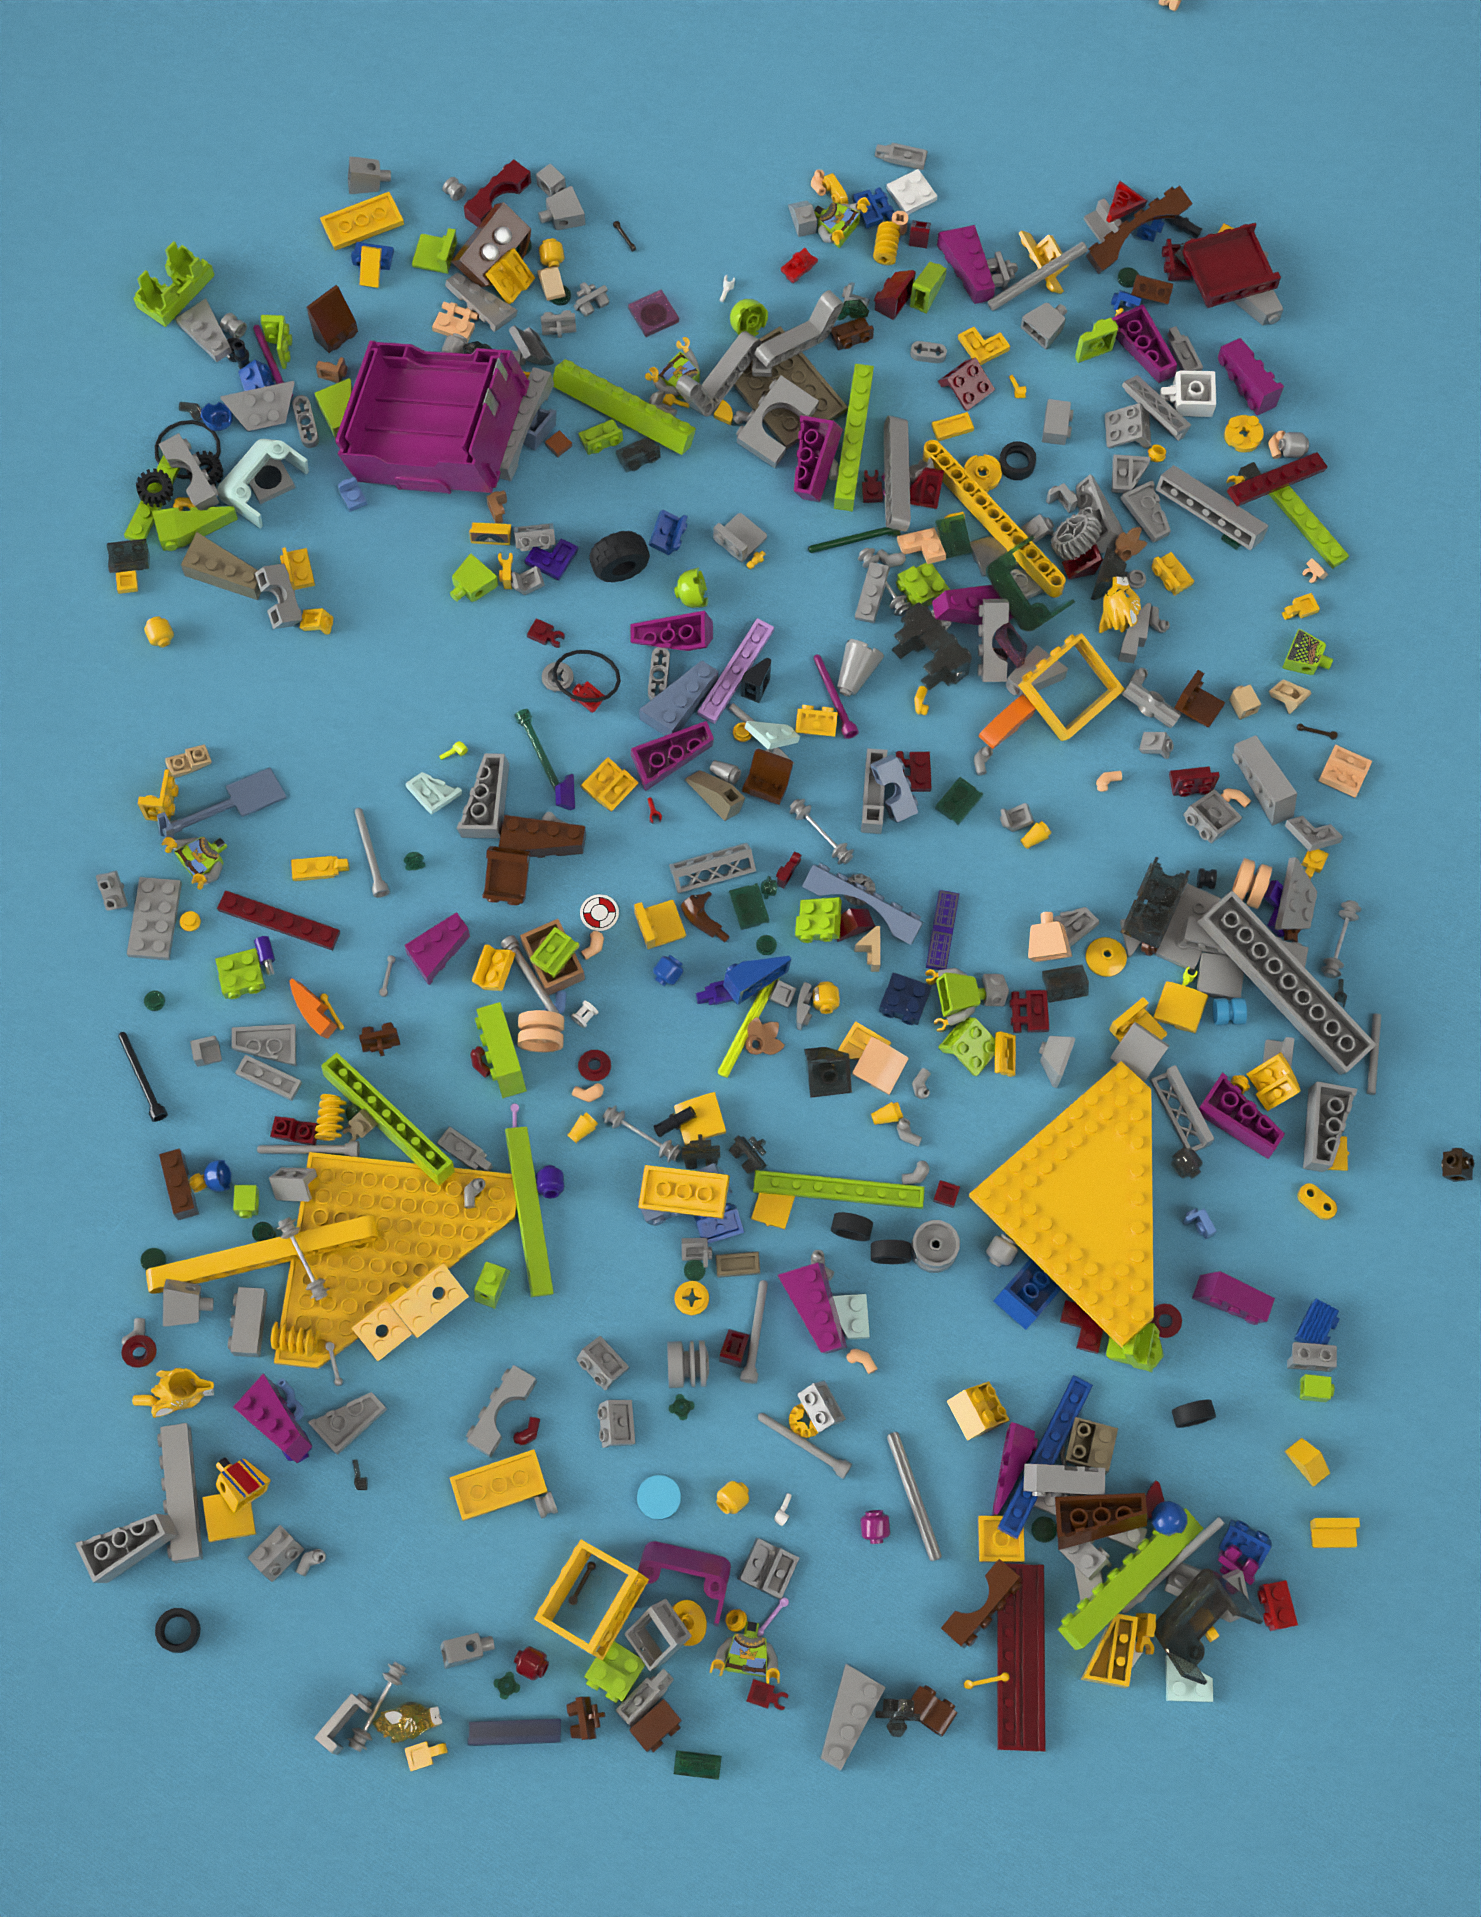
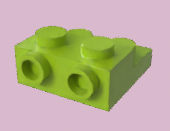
(1098, 341)
(921, 584)
(819, 920)
(240, 974)
(615, 1673)

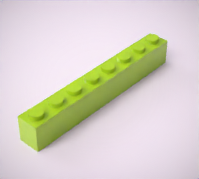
(623, 406)
(853, 437)
(388, 1118)
(1125, 1584)

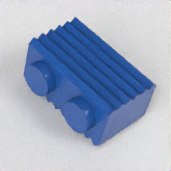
(1317, 1323)

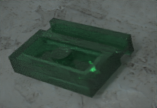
(953, 536)
(959, 801)
(749, 906)

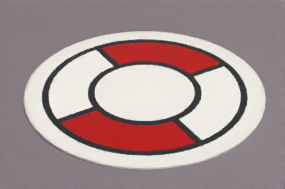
(599, 912)

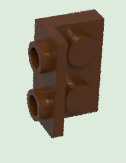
(851, 333)

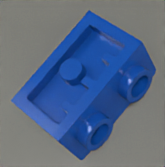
(386, 255)
(1128, 299)
(718, 1229)
(1251, 1543)

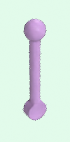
(514, 1108)
(782, 1603)

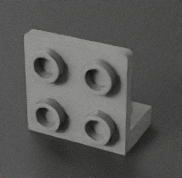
(1127, 426)

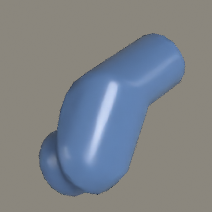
(560, 1001)

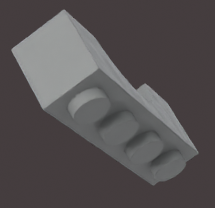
(178, 455)
(994, 615)
(873, 795)
(515, 1386)

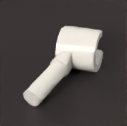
(727, 286)
(781, 1517)

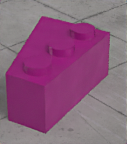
(437, 946)
(1233, 1297)

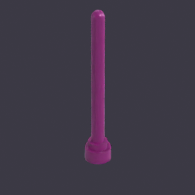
(268, 355)
(848, 729)

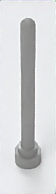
(379, 887)
(512, 943)
(349, 1149)
(750, 1374)
(840, 1467)

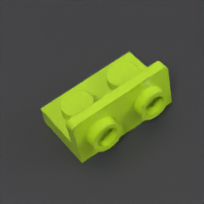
(601, 437)

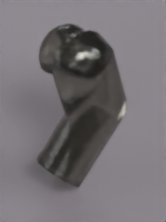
(193, 408)

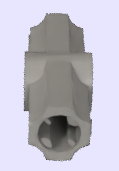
(1151, 704)

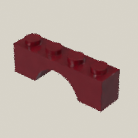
(512, 179)

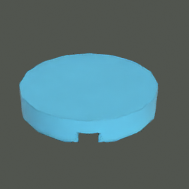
(658, 1497)

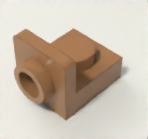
(332, 372)
(495, 505)

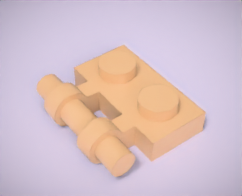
(448, 324)

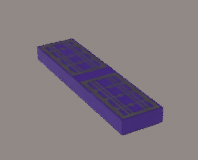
(942, 930)

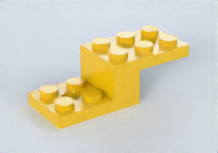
(409, 1311)

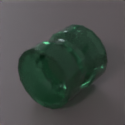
(261, 1231)

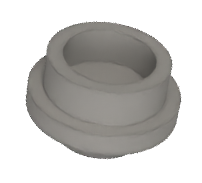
(1136, 579)

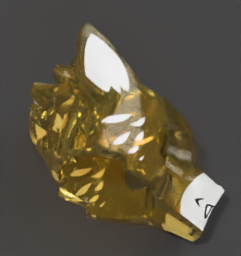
(403, 1721)

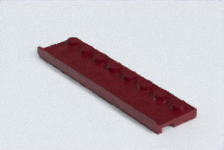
(1023, 1658)

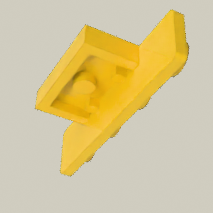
(1043, 254)

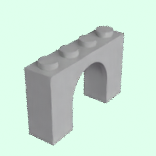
(781, 395)

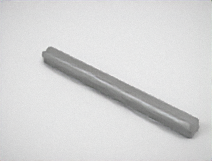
(1037, 276)
(914, 1496)

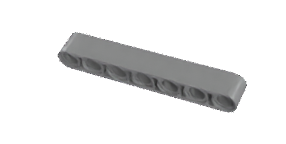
(896, 473)

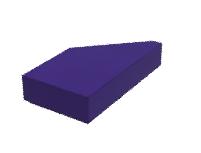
(565, 793)

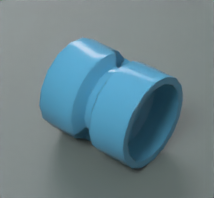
(1226, 1011)

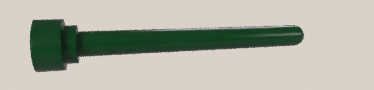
(853, 538)

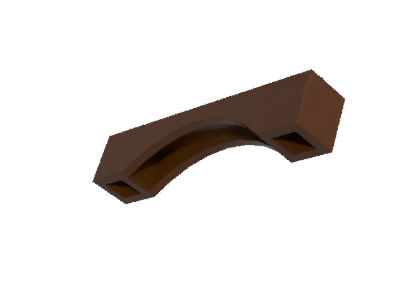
(1168, 207)

